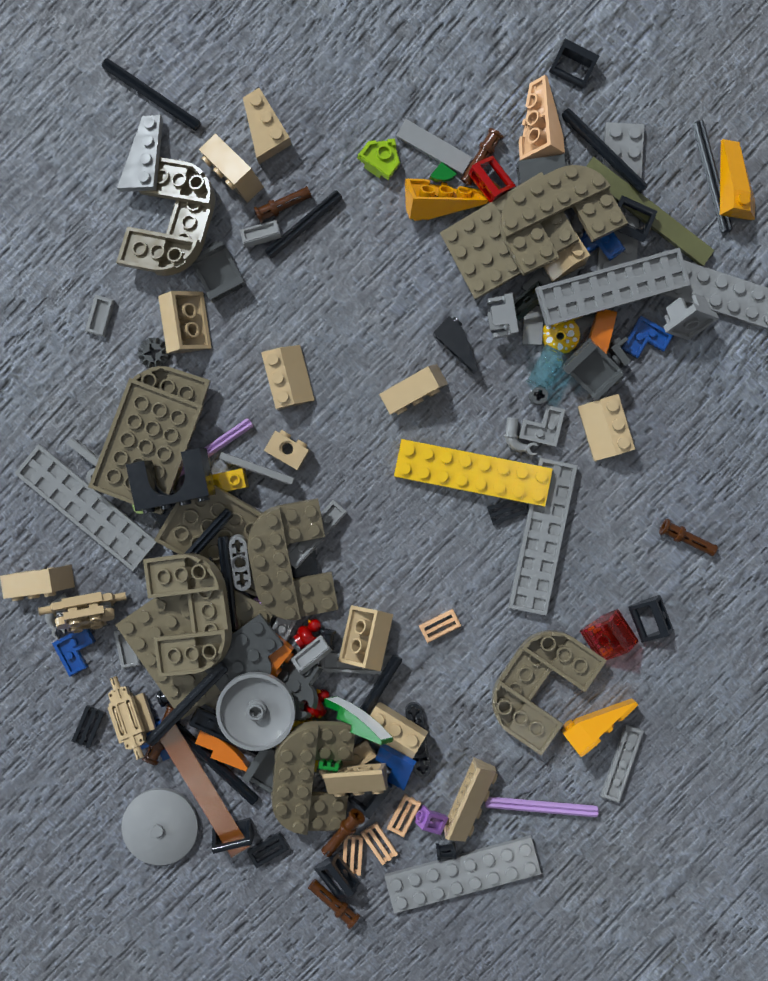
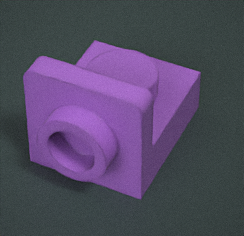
(430, 820)

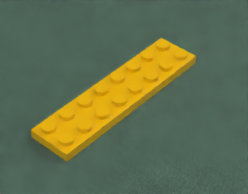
(473, 472)

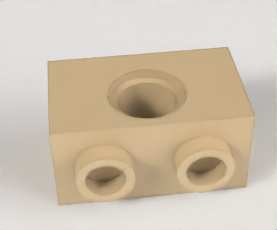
(276, 445)

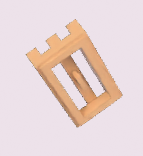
(437, 618)
(410, 801)
(353, 837)
(388, 856)

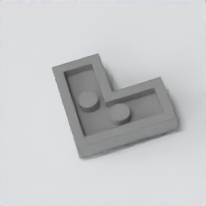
(544, 432)

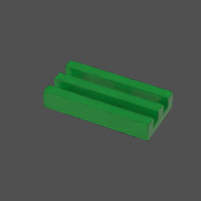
(330, 765)

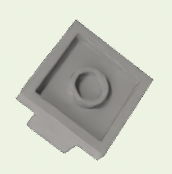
(502, 316)
(689, 321)

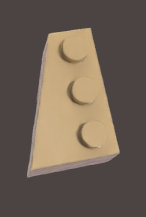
(265, 128)
(230, 167)
(413, 389)
(37, 582)

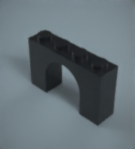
(197, 483)

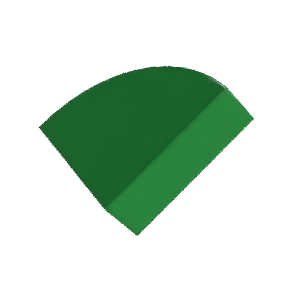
(442, 173)

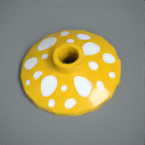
(570, 340)

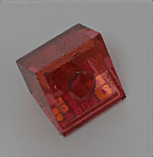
(610, 635)

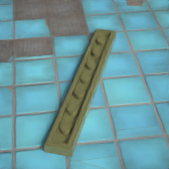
(663, 223)

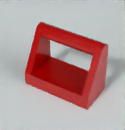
(484, 182)

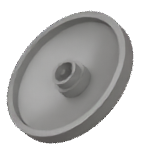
(255, 711)
(160, 826)

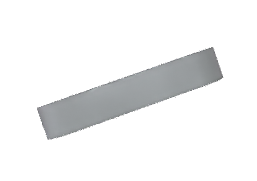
(243, 548)

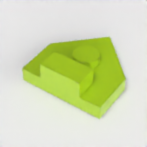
(380, 158)

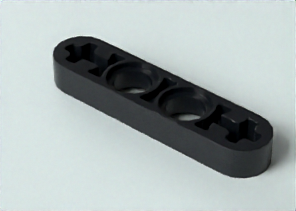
(426, 761)

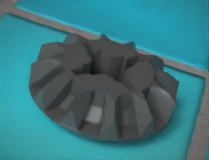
(148, 360)

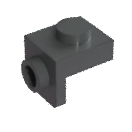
(617, 353)

